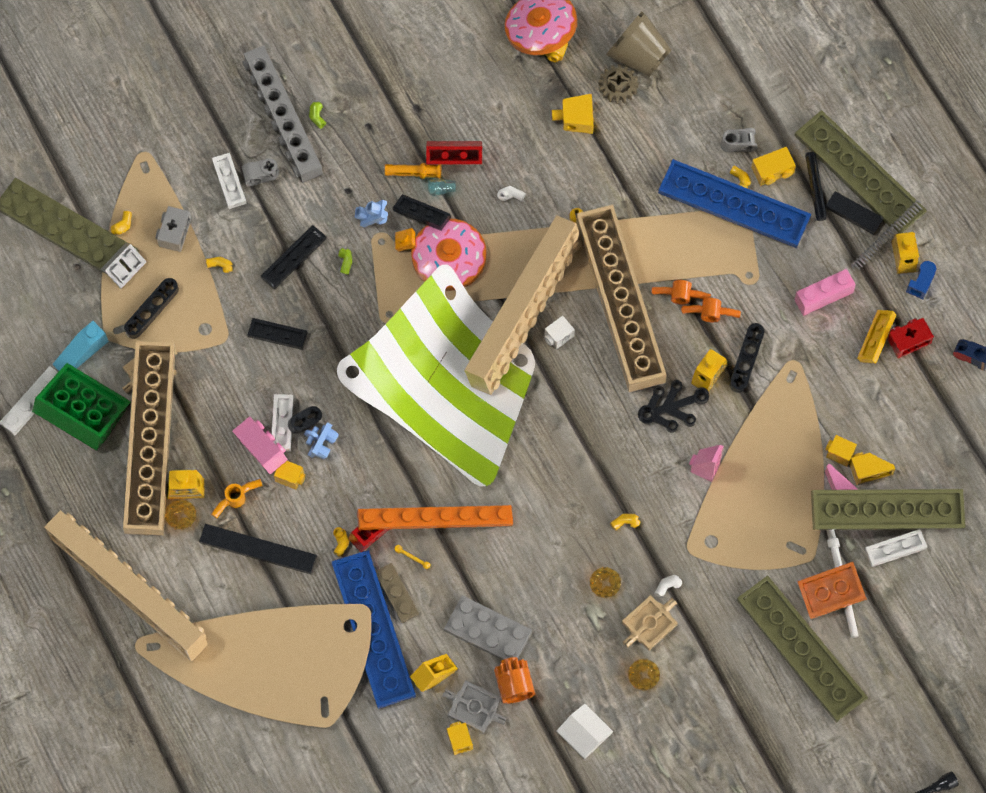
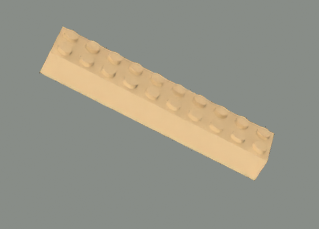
(621, 298)
(523, 305)
(149, 438)
(126, 585)

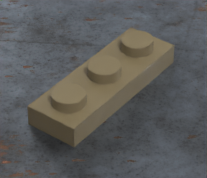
(396, 593)

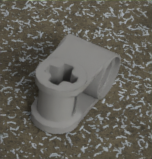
(741, 140)
(258, 172)

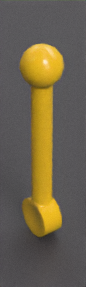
(398, 549)

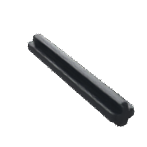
(815, 184)

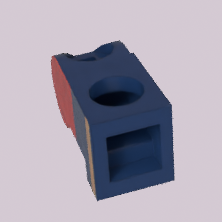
(971, 353)

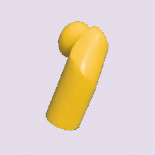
(742, 175)
(123, 225)
(220, 261)
(631, 519)
(342, 540)

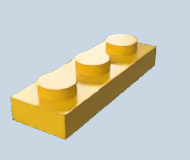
(876, 336)

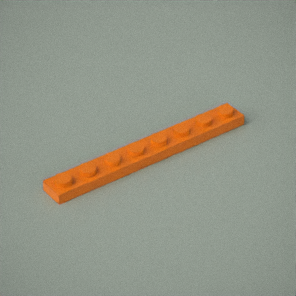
(434, 517)

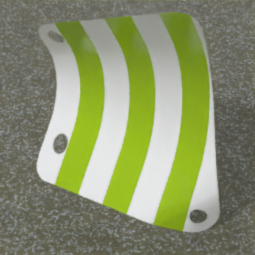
(446, 412)

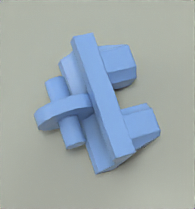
(372, 213)
(317, 448)

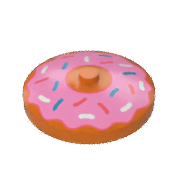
(540, 25)
(455, 246)

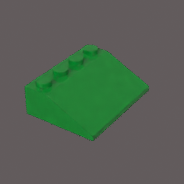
(80, 406)

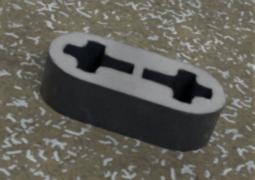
(307, 423)

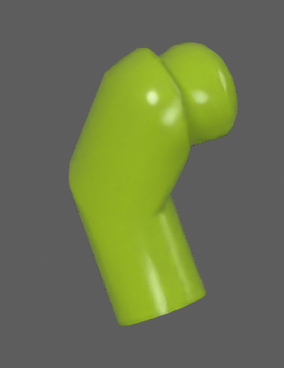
(314, 114)
(347, 261)

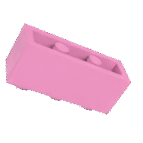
(824, 292)
(260, 444)

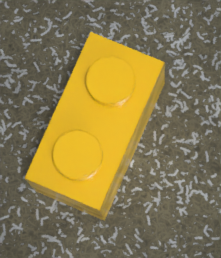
(773, 166)

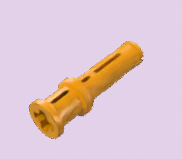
(422, 170)

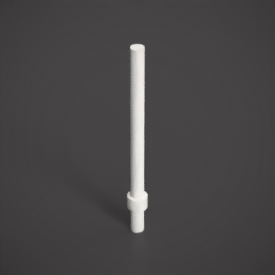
(833, 544)

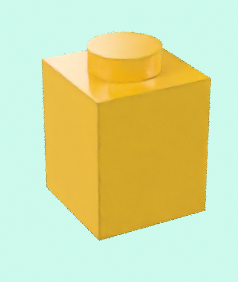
(840, 450)
(290, 475)
(459, 738)

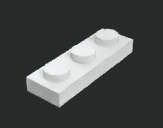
(229, 180)
(281, 414)
(895, 548)

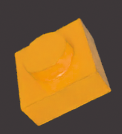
(405, 239)

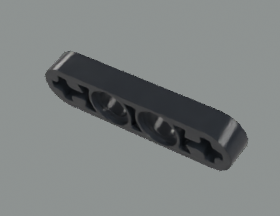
(148, 306)
(746, 357)

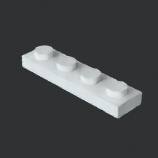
(22, 410)

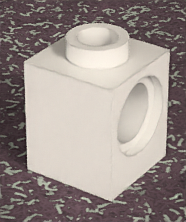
(559, 332)

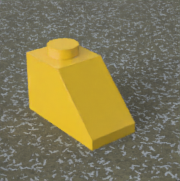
(869, 468)
(433, 672)

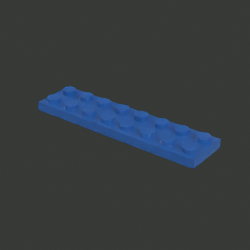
(734, 203)
(385, 660)

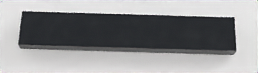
(258, 549)

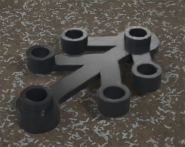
(670, 407)

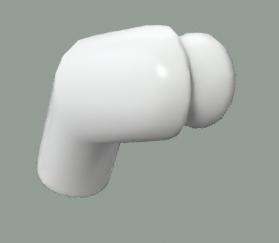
(510, 192)
(666, 583)

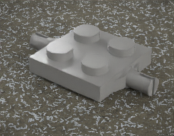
(474, 706)

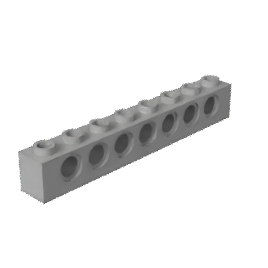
(260, 59)

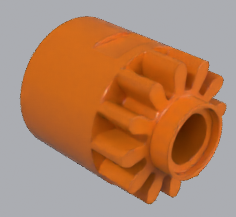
(514, 680)

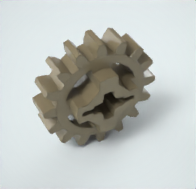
(625, 78)

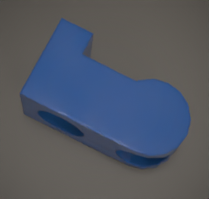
(925, 276)

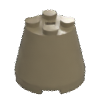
(640, 46)

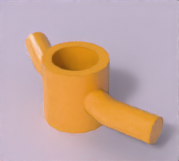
(235, 503)

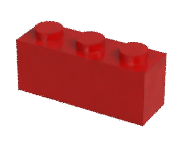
(454, 152)

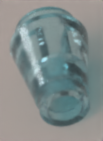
(441, 186)

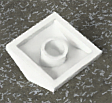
(584, 731)

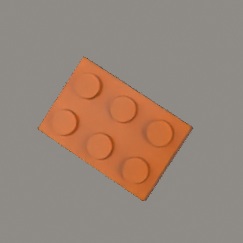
(831, 590)

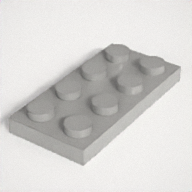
(487, 629)

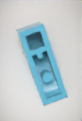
(82, 347)

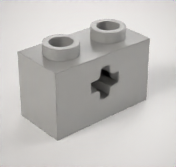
(171, 237)

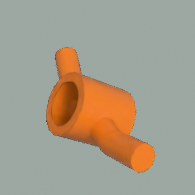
(681, 292)
(711, 310)

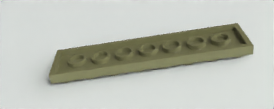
(858, 170)
(59, 224)
(888, 509)
(802, 649)

